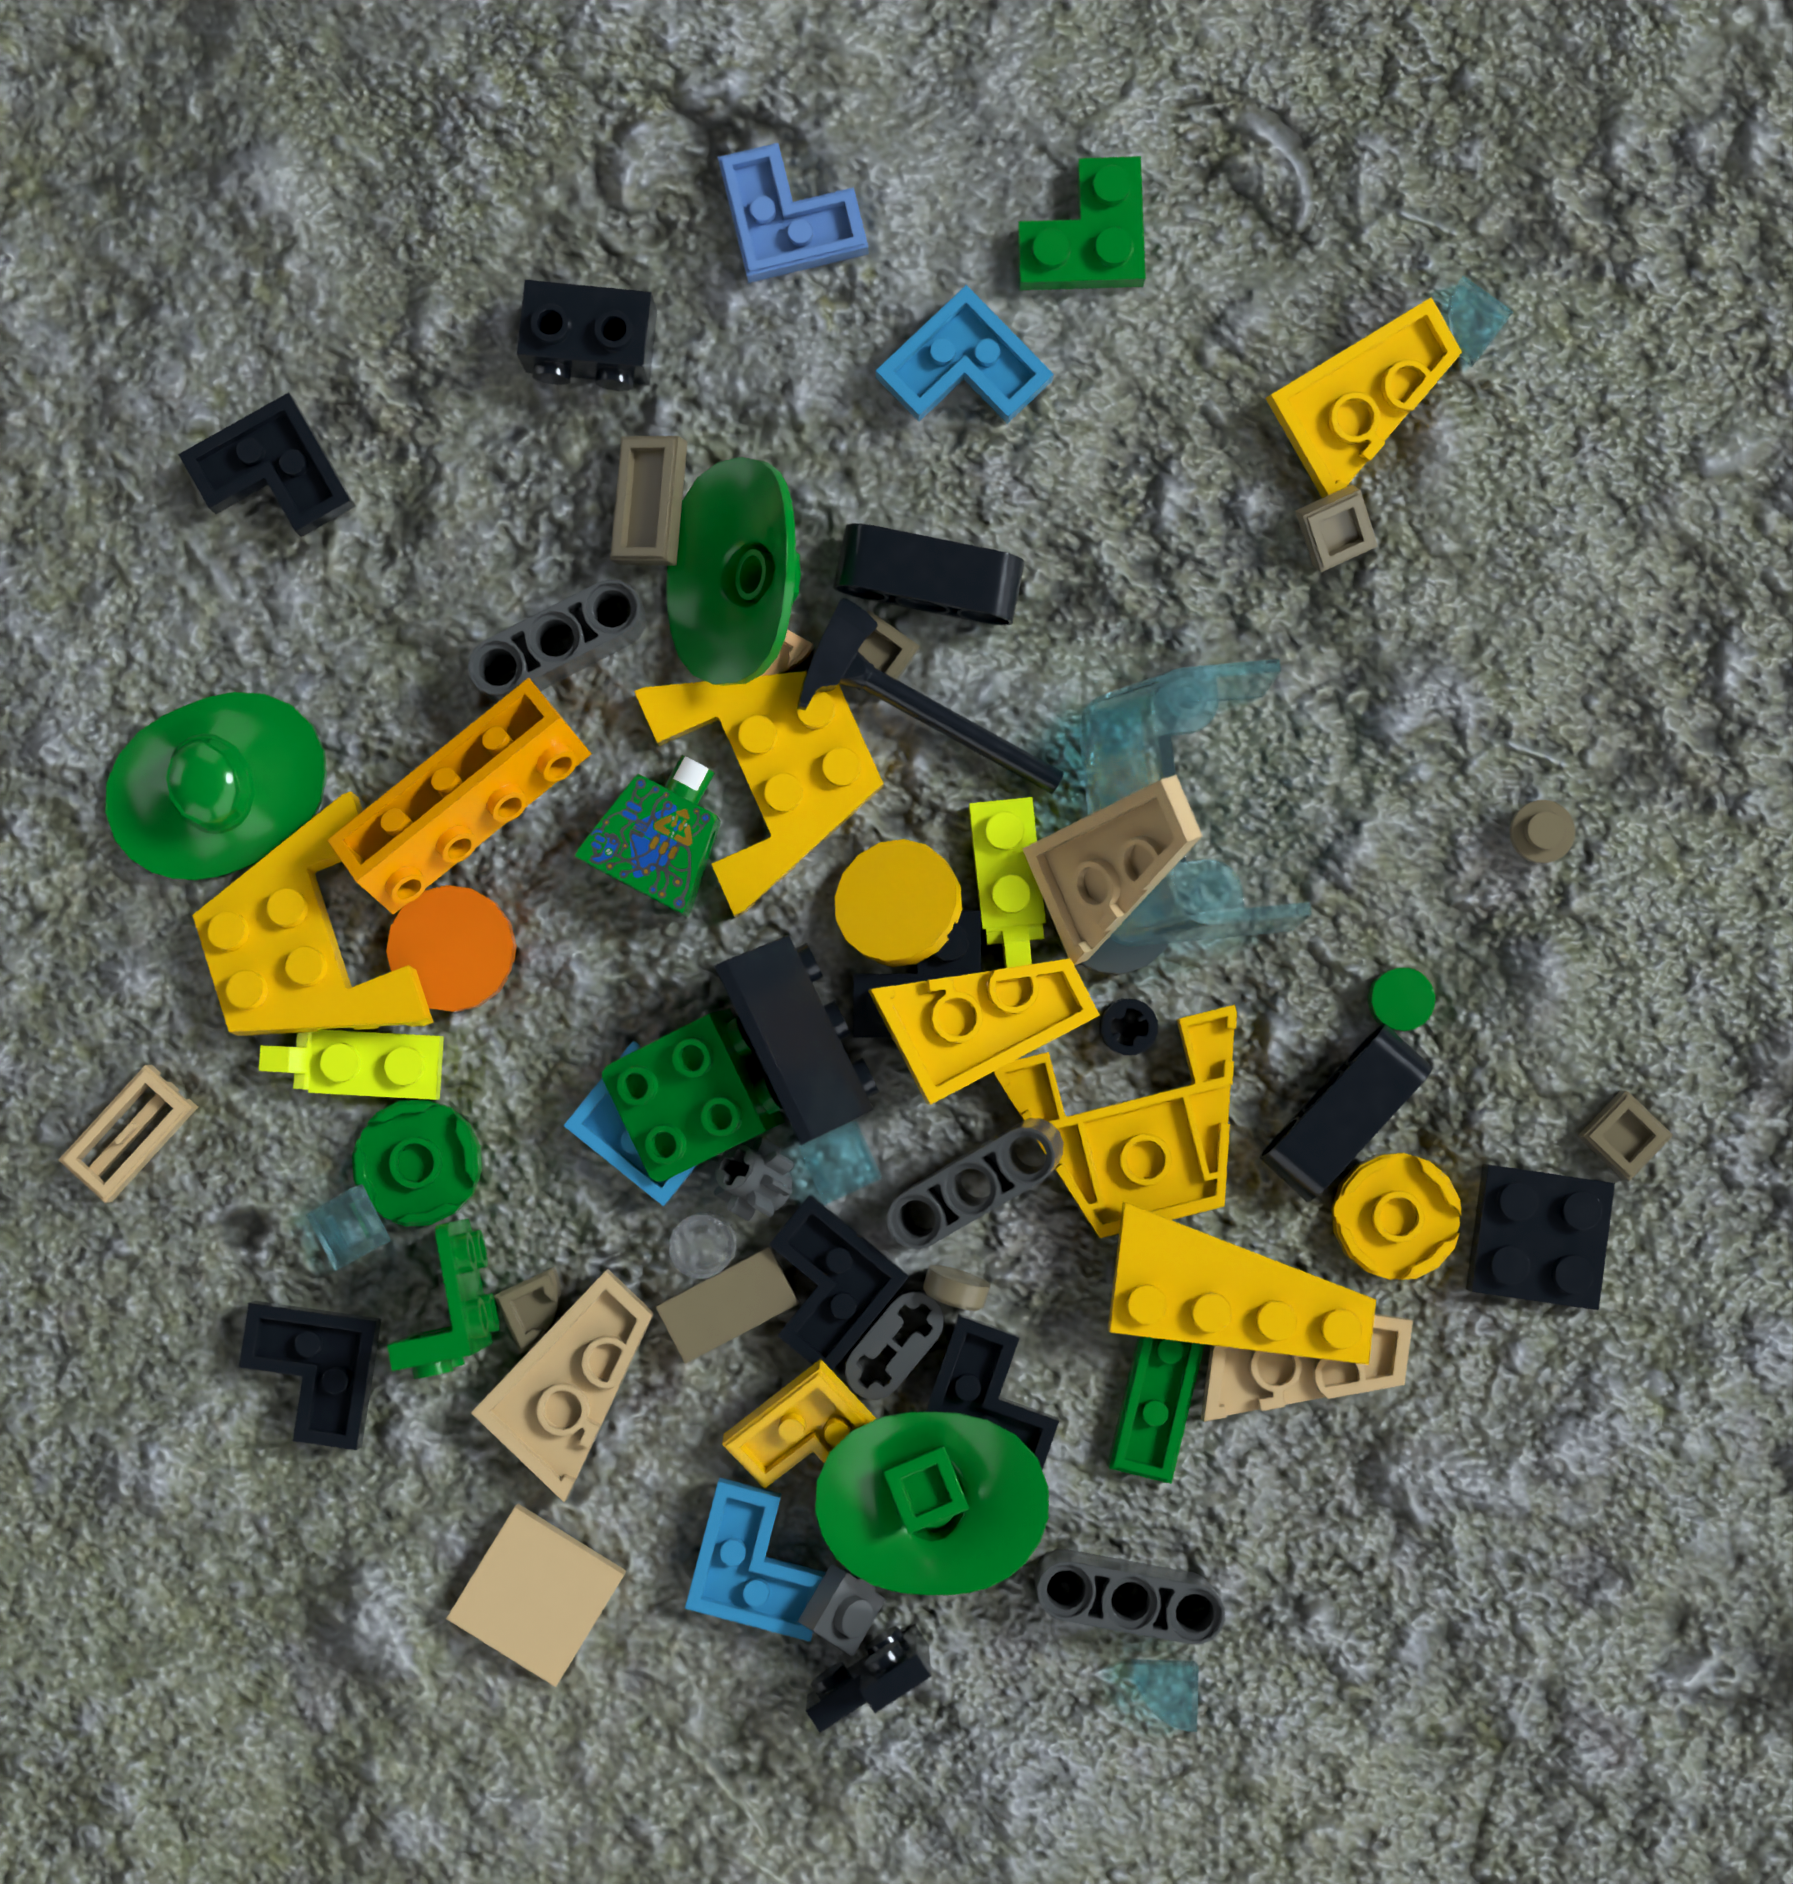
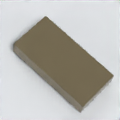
(648, 500)
(727, 1304)

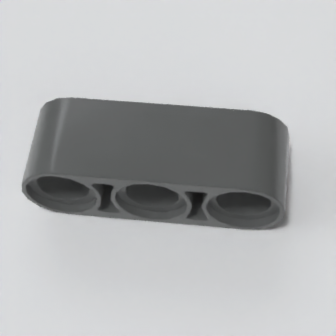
(576, 613)
(953, 1204)
(1151, 1618)

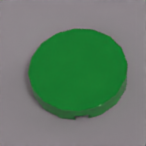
(417, 1162)

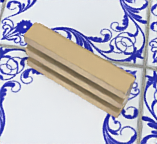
(165, 1094)

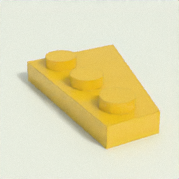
(1359, 396)

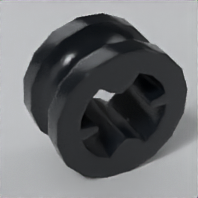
(1138, 1043)

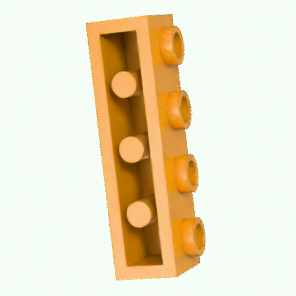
(459, 797)

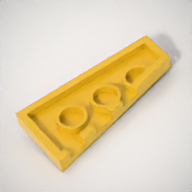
(1215, 1293)

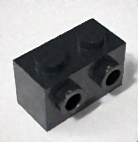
(587, 334)

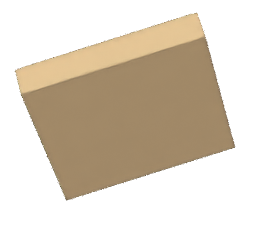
(536, 1595)

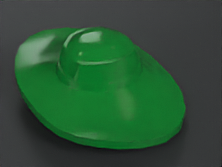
(733, 572)
(215, 785)
(952, 1556)

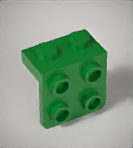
(692, 1094)
(470, 1310)

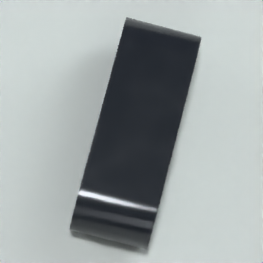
(929, 574)
(1346, 1112)

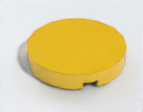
(898, 902)
(1396, 1216)

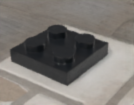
(1540, 1237)

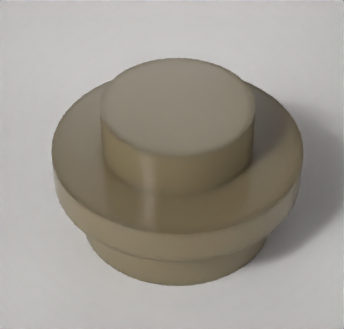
(1542, 831)

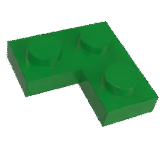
(1099, 247)

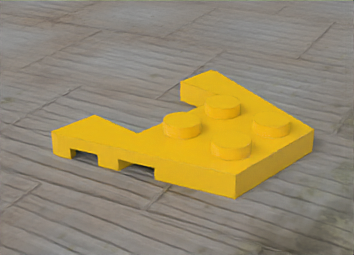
(800, 765)
(278, 951)
(1147, 1151)

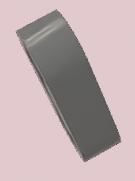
(906, 1354)

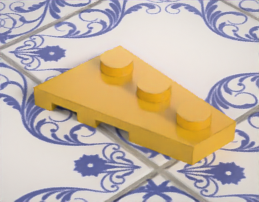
(981, 1021)

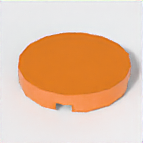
(456, 944)

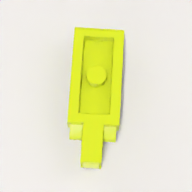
(1005, 883)
(361, 1063)

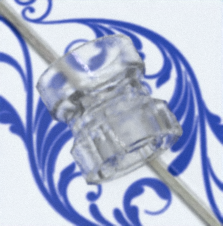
(699, 1253)

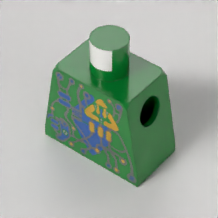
(657, 837)

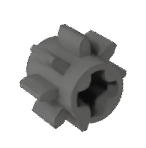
(754, 1178)

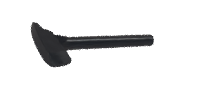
(841, 663)

